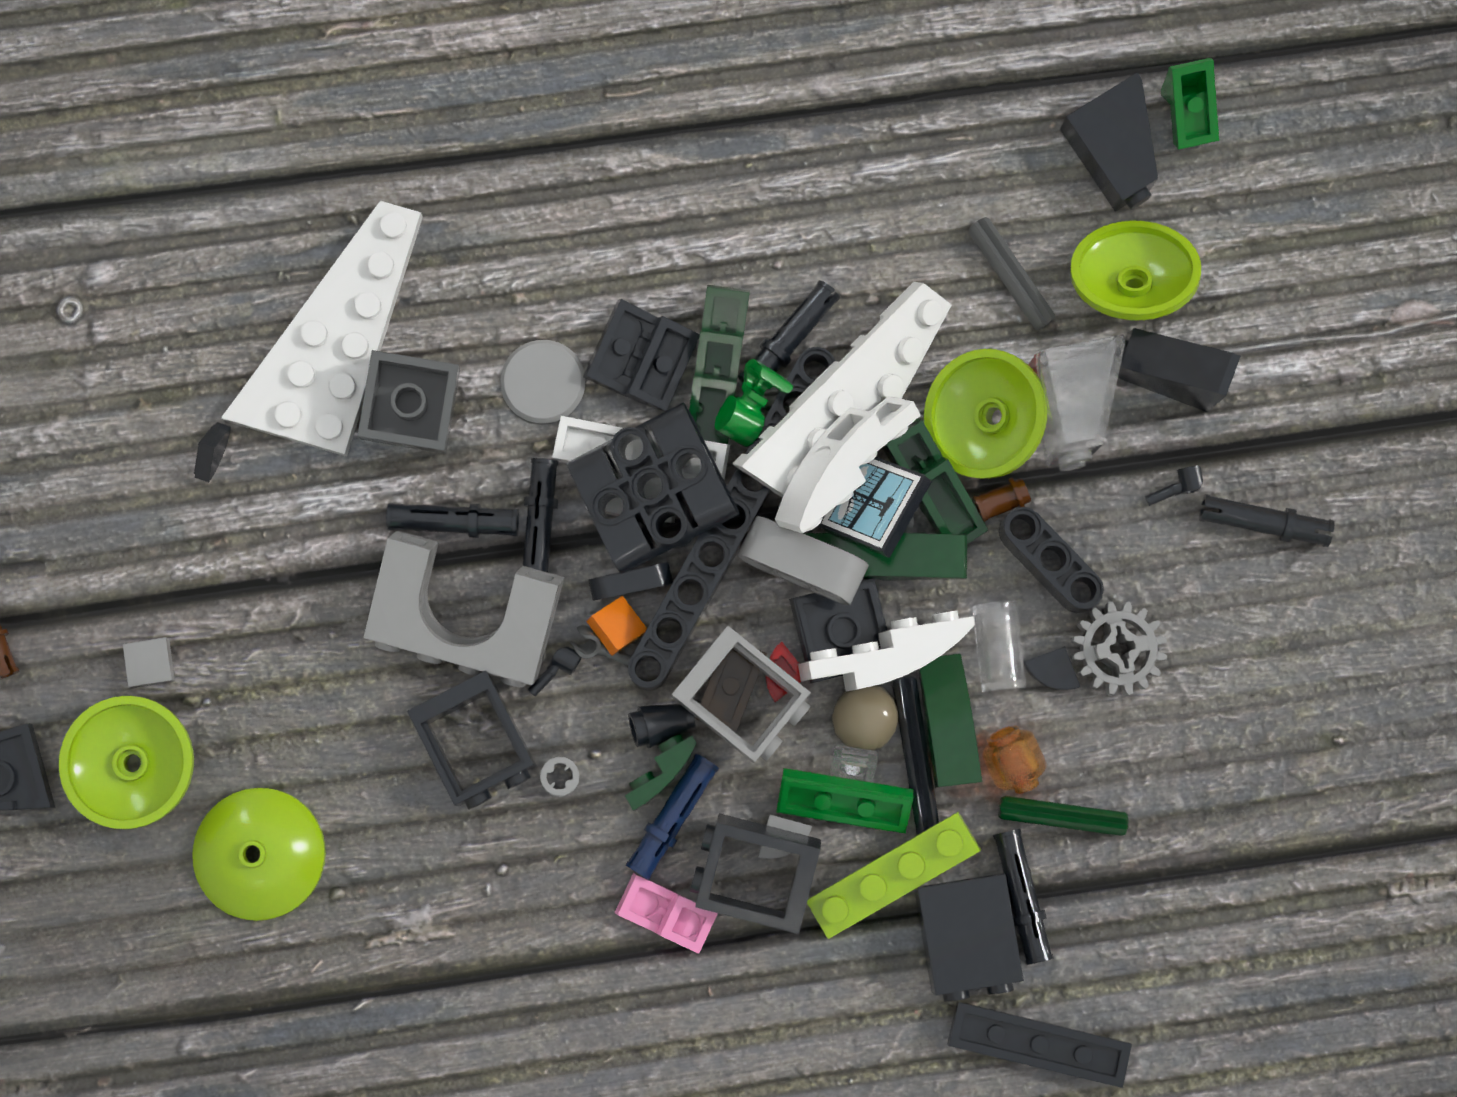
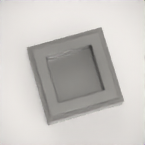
(148, 662)

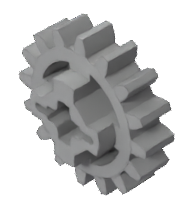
(1121, 667)

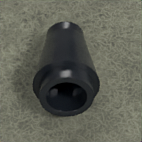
(658, 723)

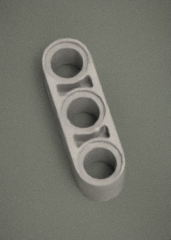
(803, 560)

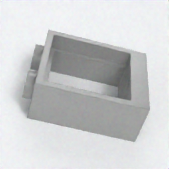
(791, 712)

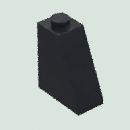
(1116, 143)
(1177, 368)

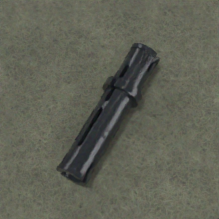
(778, 349)
(540, 513)
(468, 520)
(1266, 520)
(1023, 897)

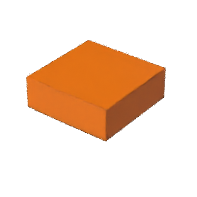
(617, 625)

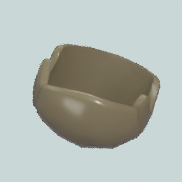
(865, 717)

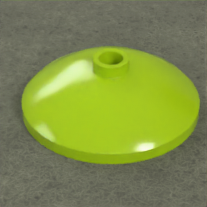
(1135, 270)
(962, 408)
(97, 755)
(289, 854)

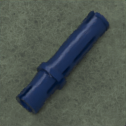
(668, 822)

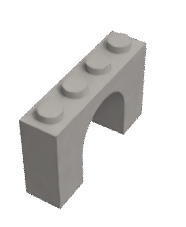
(404, 620)

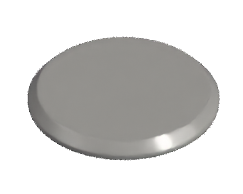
(542, 381)

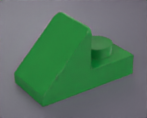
(1192, 103)

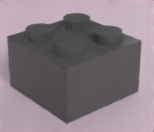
(409, 402)

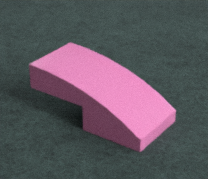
(665, 913)

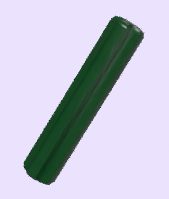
(1063, 815)

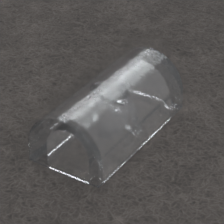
(999, 646)

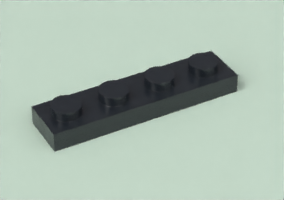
(1039, 1044)

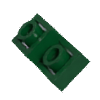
(671, 761)

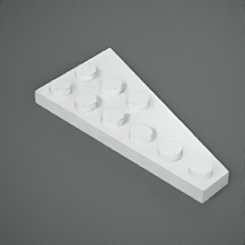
(319, 367)
(873, 370)

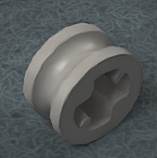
(570, 785)

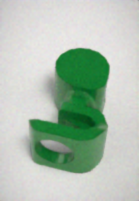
(741, 416)

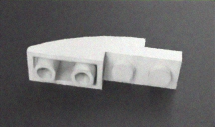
(832, 465)
(901, 652)

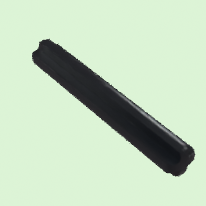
(916, 753)

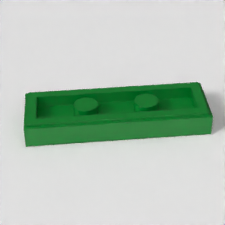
(844, 800)

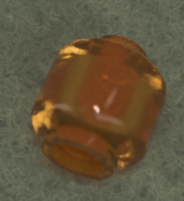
(1014, 759)

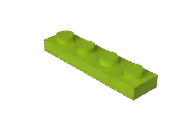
(893, 875)

